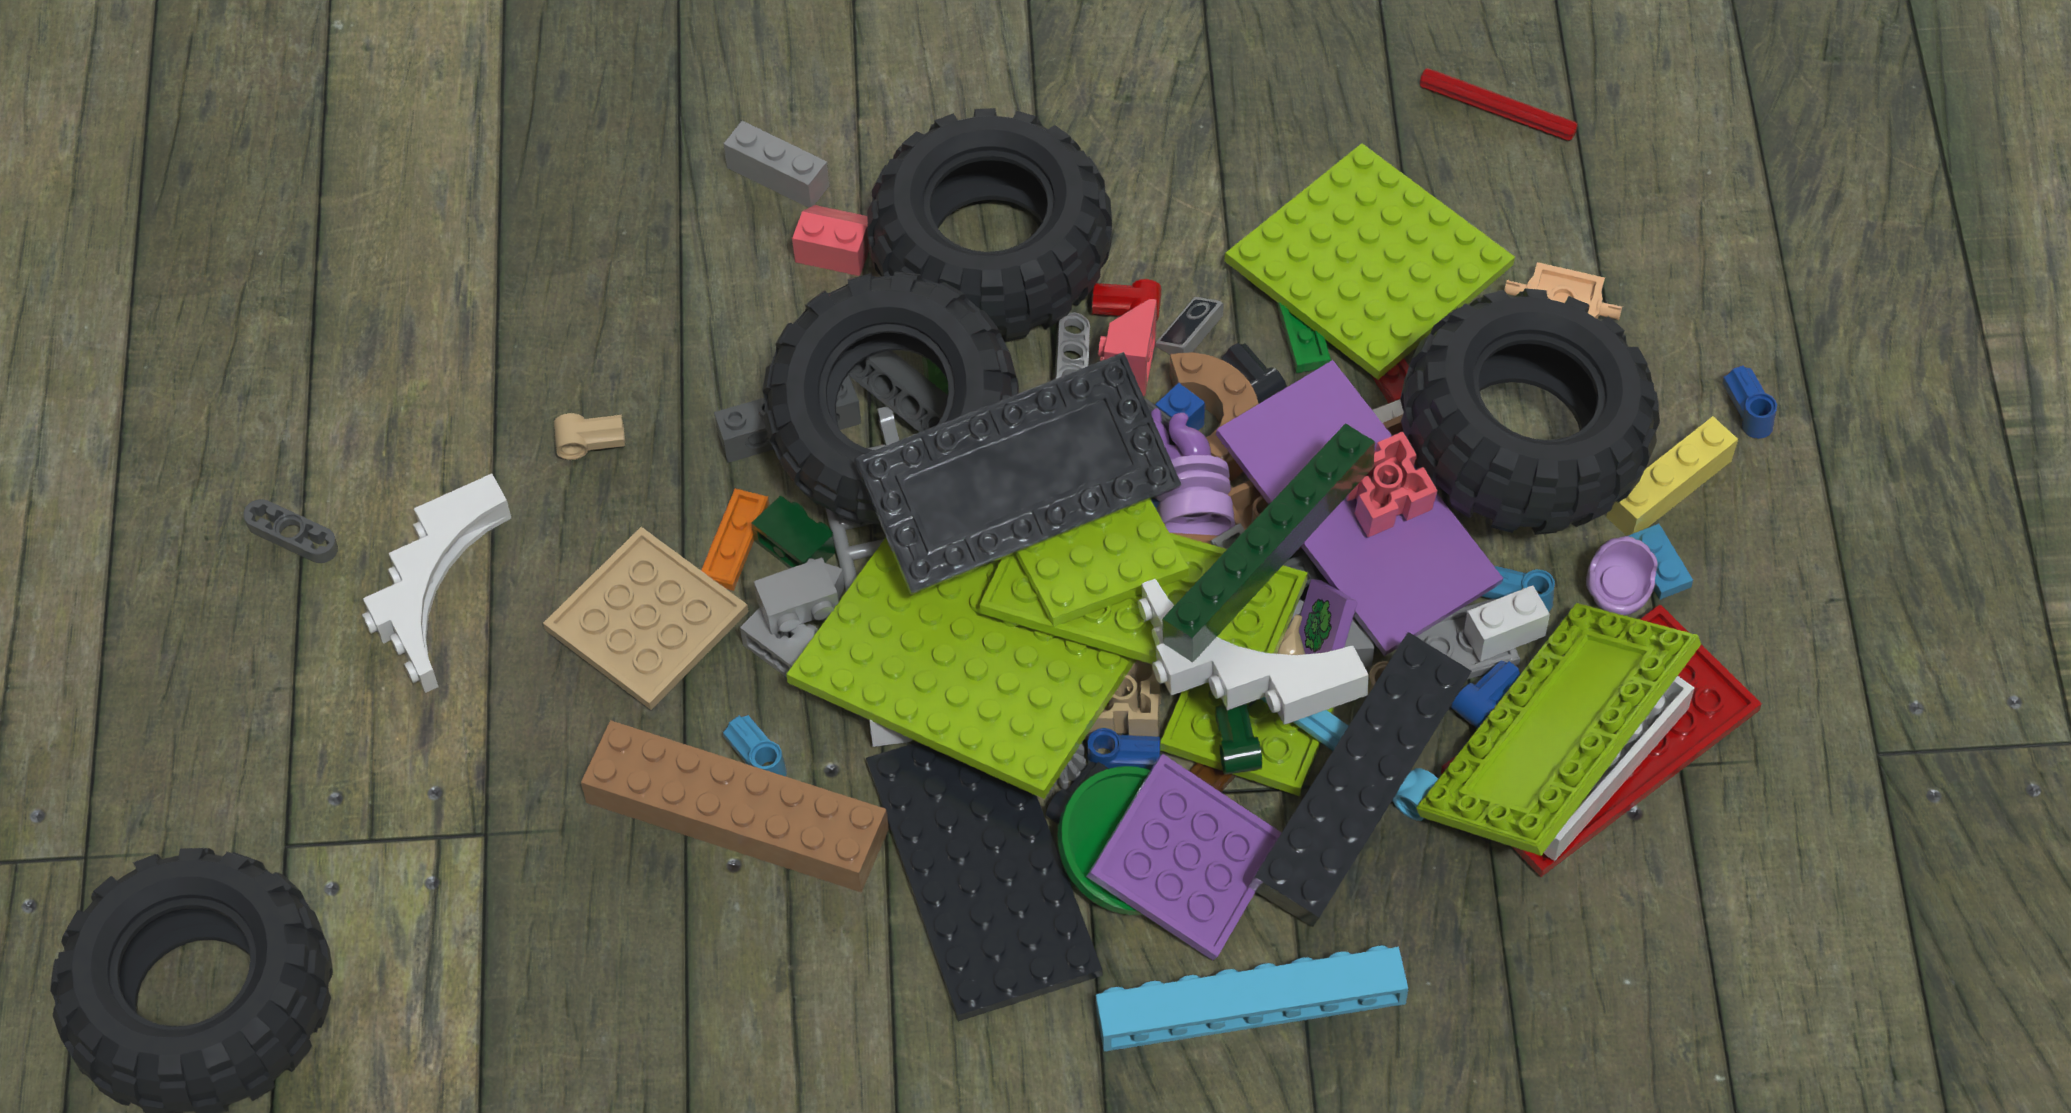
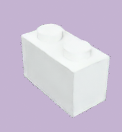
(1506, 623)

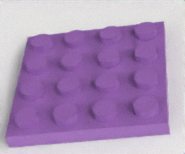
(1185, 856)

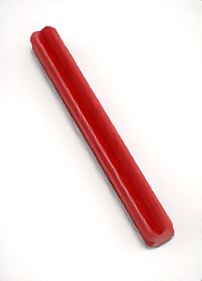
(1498, 104)

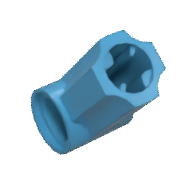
(1515, 581)
(754, 745)

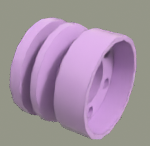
(1202, 500)

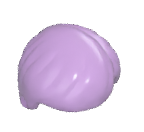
(1622, 575)

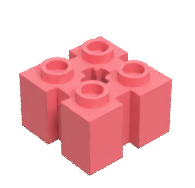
(1392, 487)

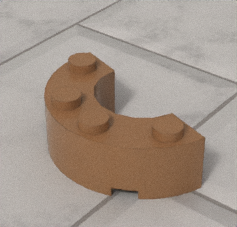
(1221, 388)

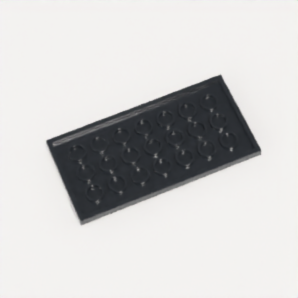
(983, 880)

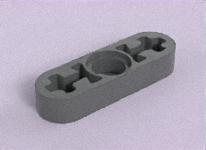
(282, 518)

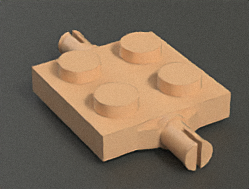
(1564, 283)

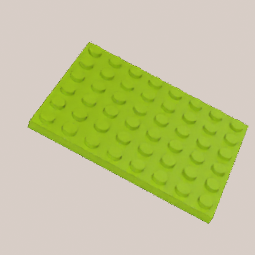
(957, 677)

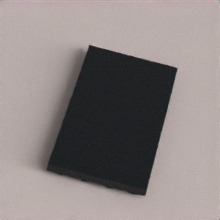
(1017, 473)

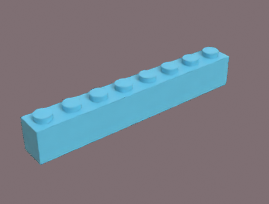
(1251, 998)

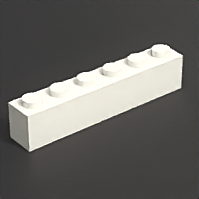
(1650, 732)

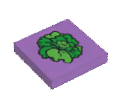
(1325, 618)

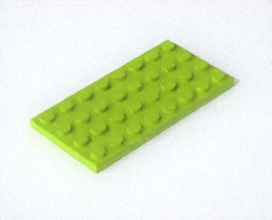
(1121, 625)

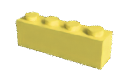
(1675, 476)

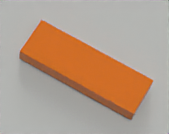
(734, 538)

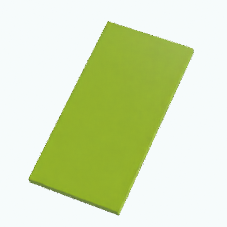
(1558, 728)

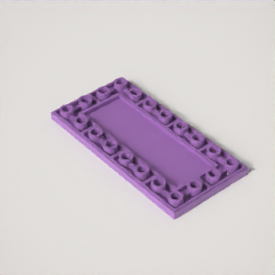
(1399, 576)

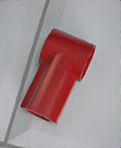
(1120, 299)

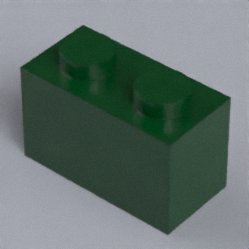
(791, 534)

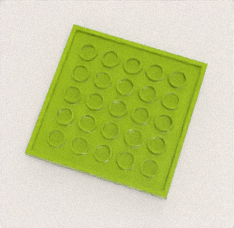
(1369, 260)

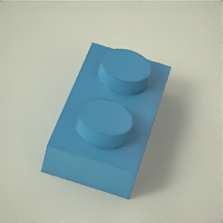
(1670, 572)

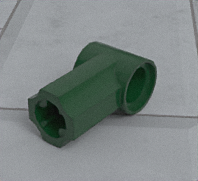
(1238, 746)

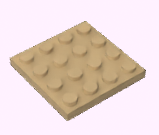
(646, 618)

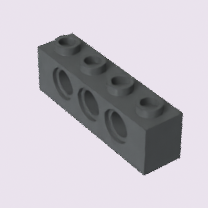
(744, 429)

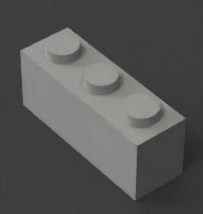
(776, 164)

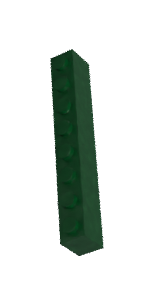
(1268, 543)

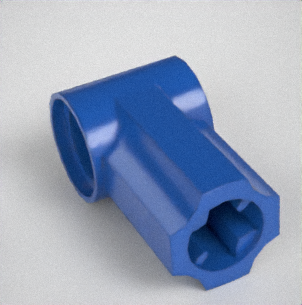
(1751, 401)
(1478, 700)
(1126, 749)

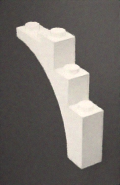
(444, 532)
(1291, 683)

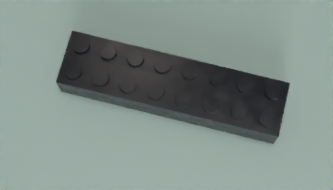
(1360, 779)

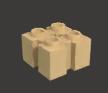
(1134, 705)

